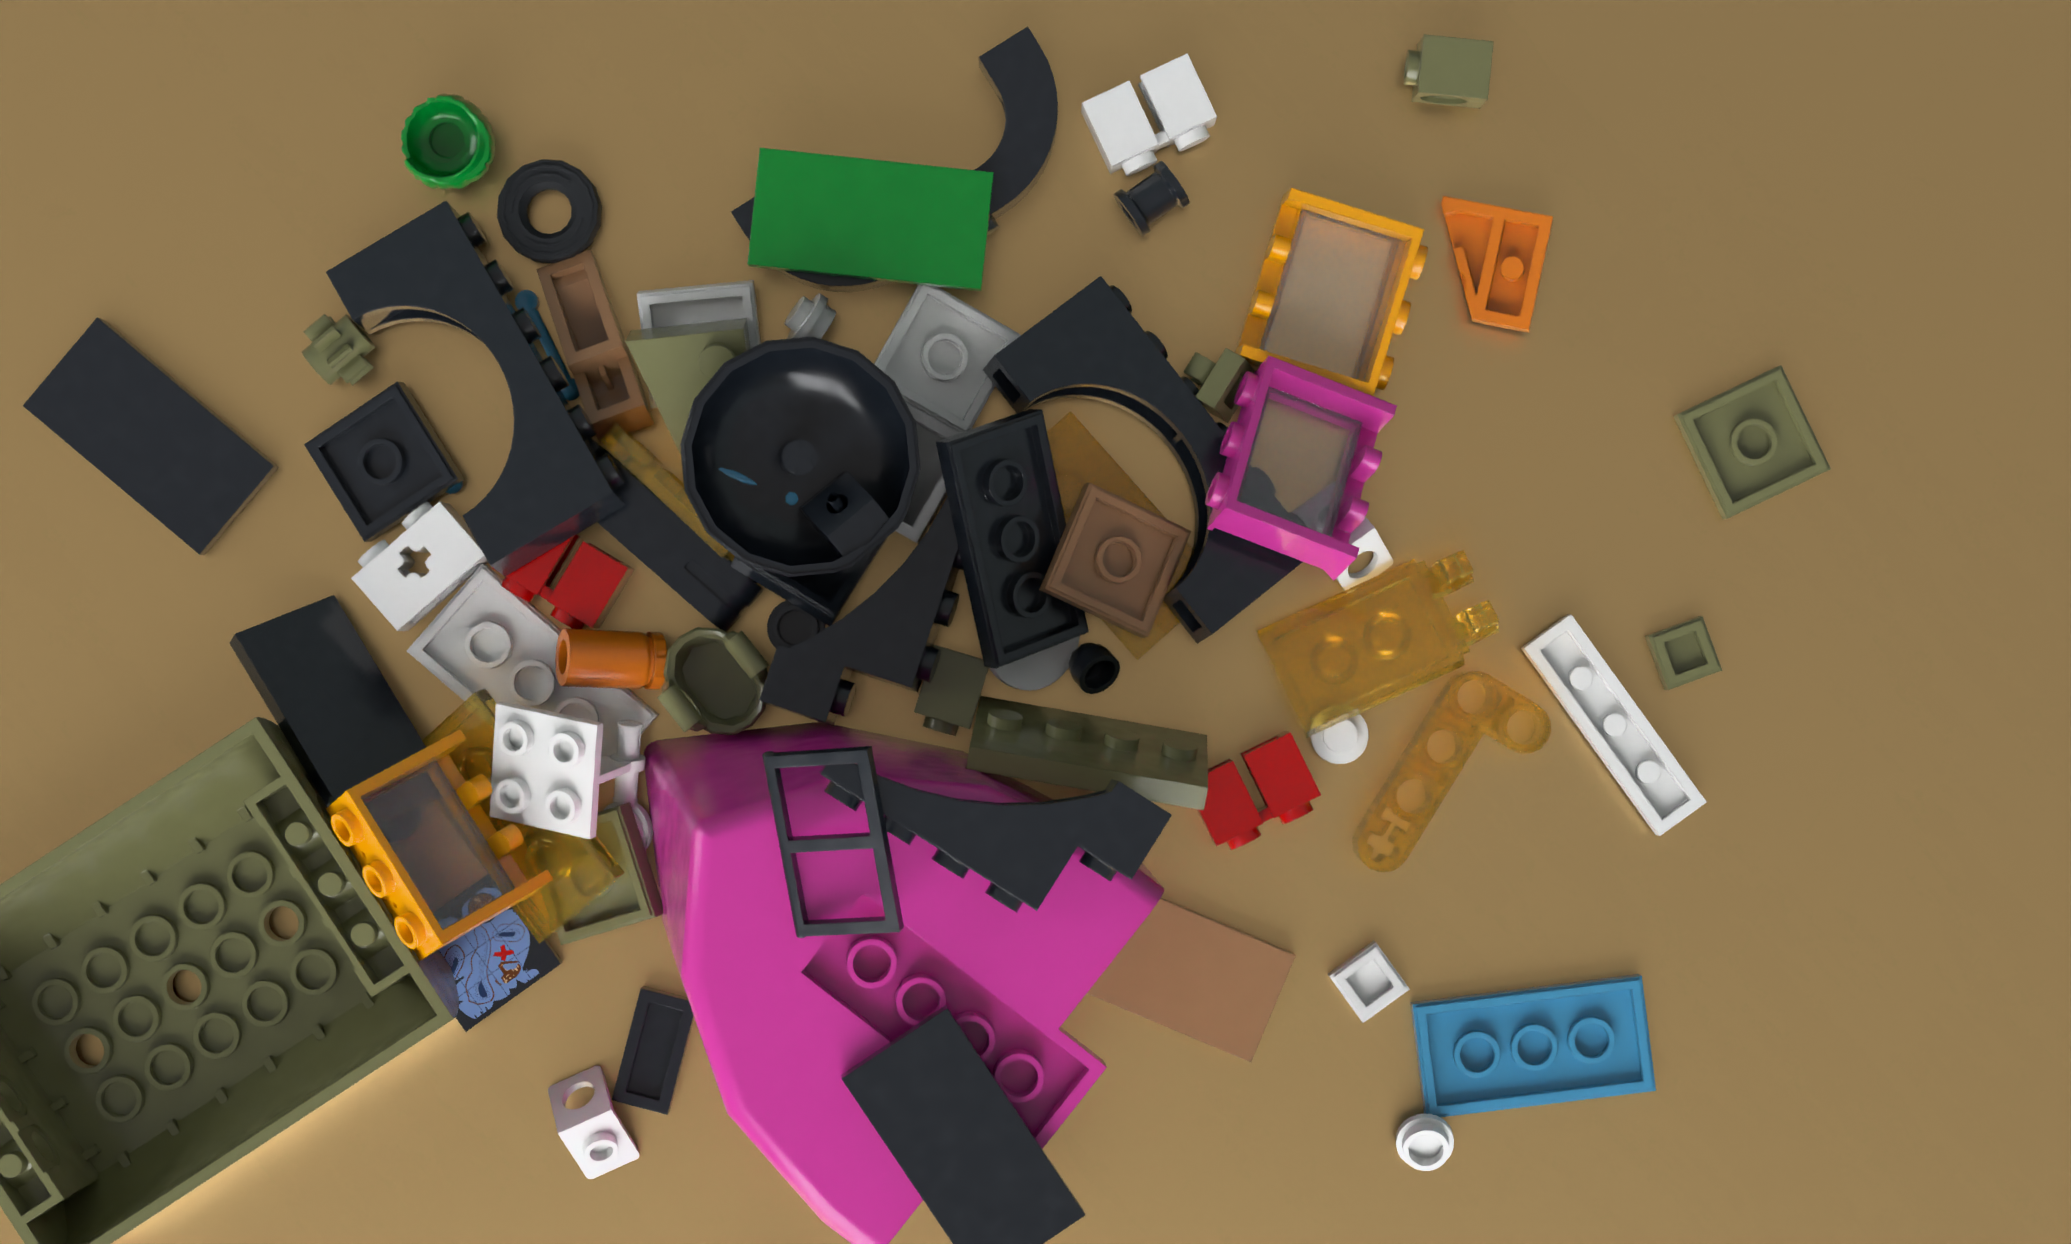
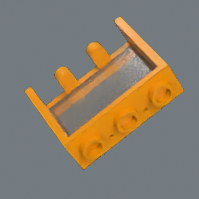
(1332, 291)
(432, 847)

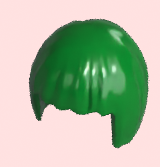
(447, 142)

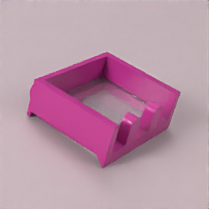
(1298, 464)

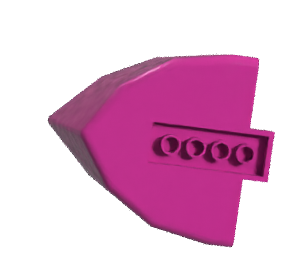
(800, 1012)

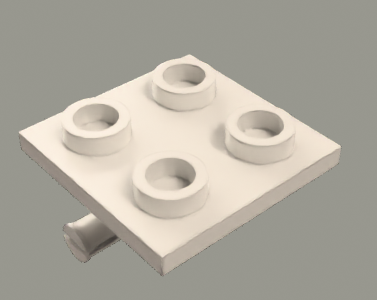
(552, 768)

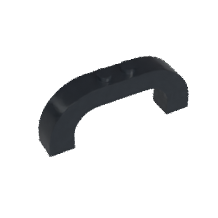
(1030, 105)

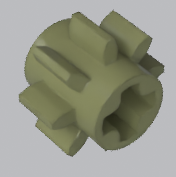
(338, 349)

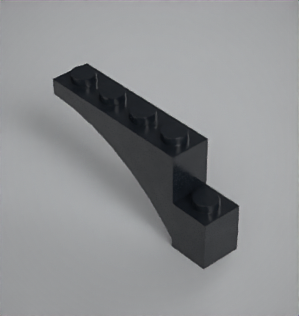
(881, 638)
(1015, 843)

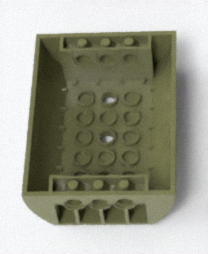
(278, 1023)

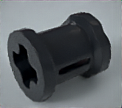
(1151, 198)

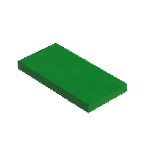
(870, 219)

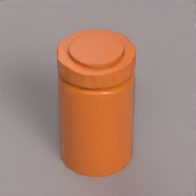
(610, 659)

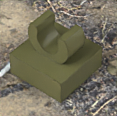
(1218, 381)

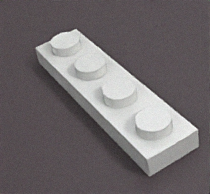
(1613, 725)

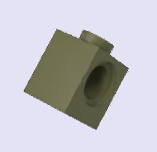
(1449, 71)
(952, 693)

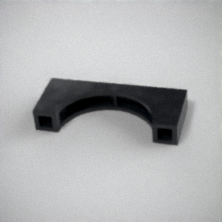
(1103, 354)
(552, 474)

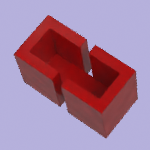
(585, 589)
(1280, 780)

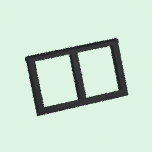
(875, 839)

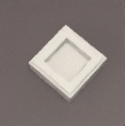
(1368, 981)

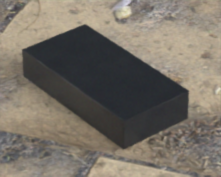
(654, 1051)

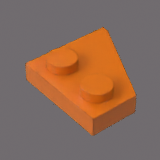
(1498, 259)

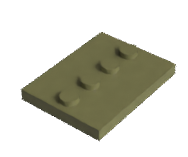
(1089, 752)

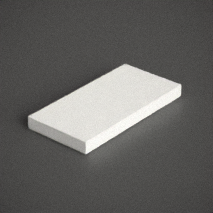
(509, 649)

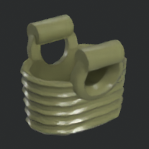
(714, 681)

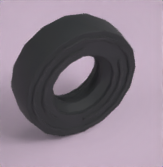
(542, 176)

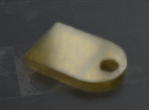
(658, 480)

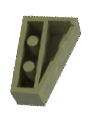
(681, 362)

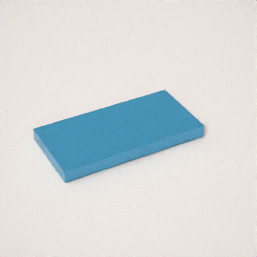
(1533, 1046)

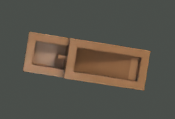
(594, 344)

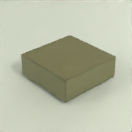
(1683, 653)

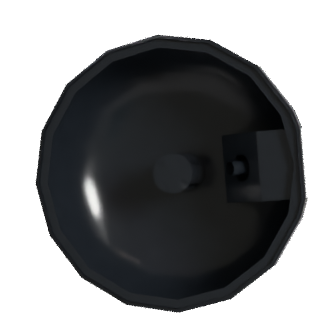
(805, 424)

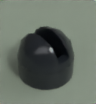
(1093, 667)

